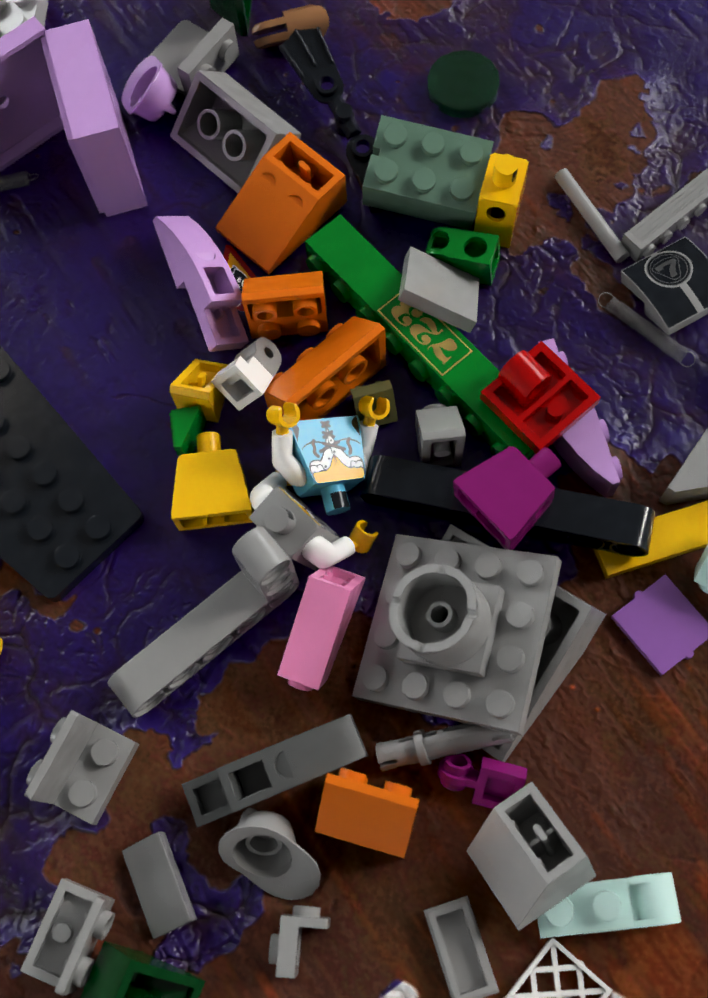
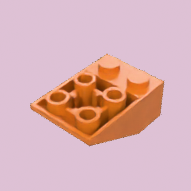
(283, 203)

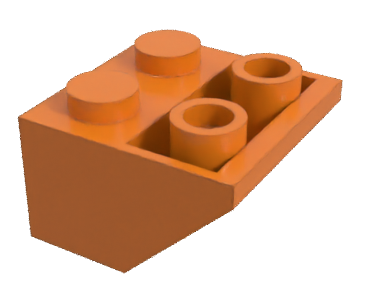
(285, 305)
(366, 813)

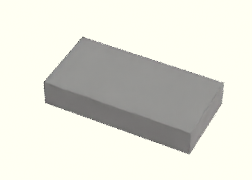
(461, 949)

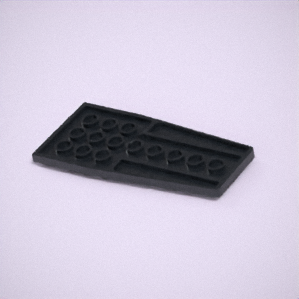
(55, 497)

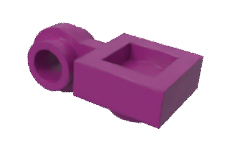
(491, 783)

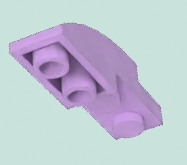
(208, 279)
(586, 448)

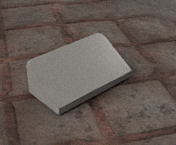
(159, 884)

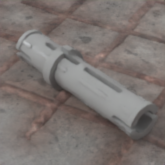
(431, 745)

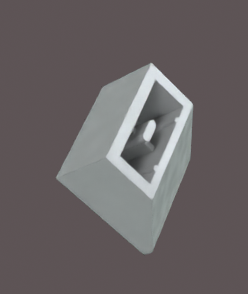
(528, 856)

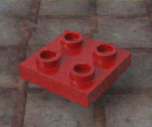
(539, 396)

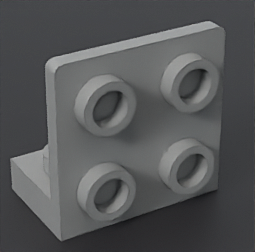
(80, 767)

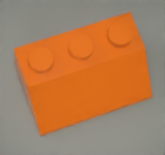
(332, 368)

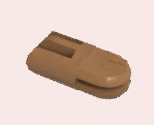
(298, 18)

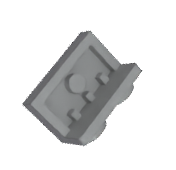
(69, 936)

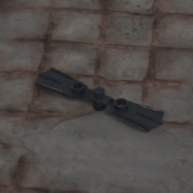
(314, 65)

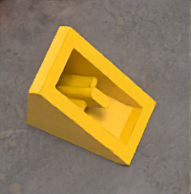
(195, 388)

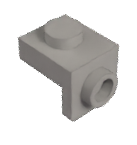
(286, 946)

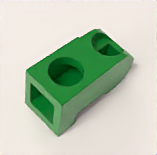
(466, 250)

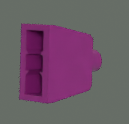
(508, 492)

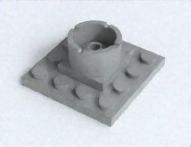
(459, 632)

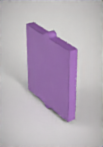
(662, 625)

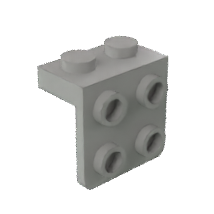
(194, 49)

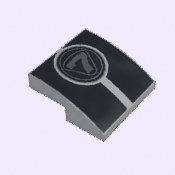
(671, 285)

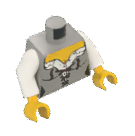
(300, 530)

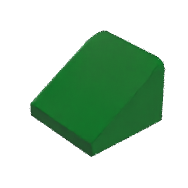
(185, 426)

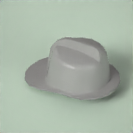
(267, 854)

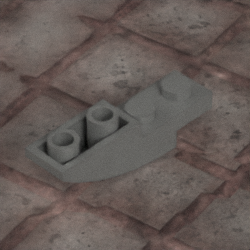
(274, 770)

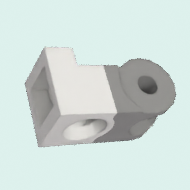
(249, 373)

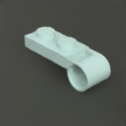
(614, 906)

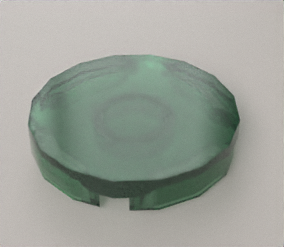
(463, 83)

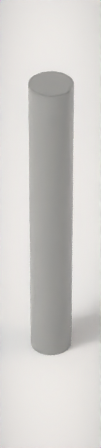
(591, 216)

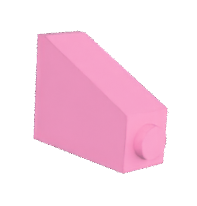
(320, 627)

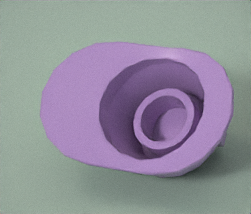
(150, 90)

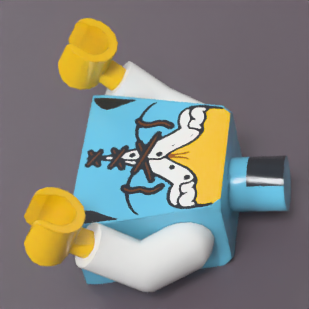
(325, 453)

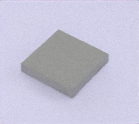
(439, 289)

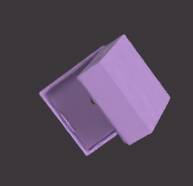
(61, 83)

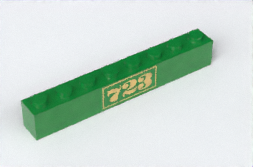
(430, 346)

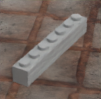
(667, 218)

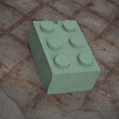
(426, 172)

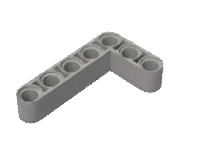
(211, 627)

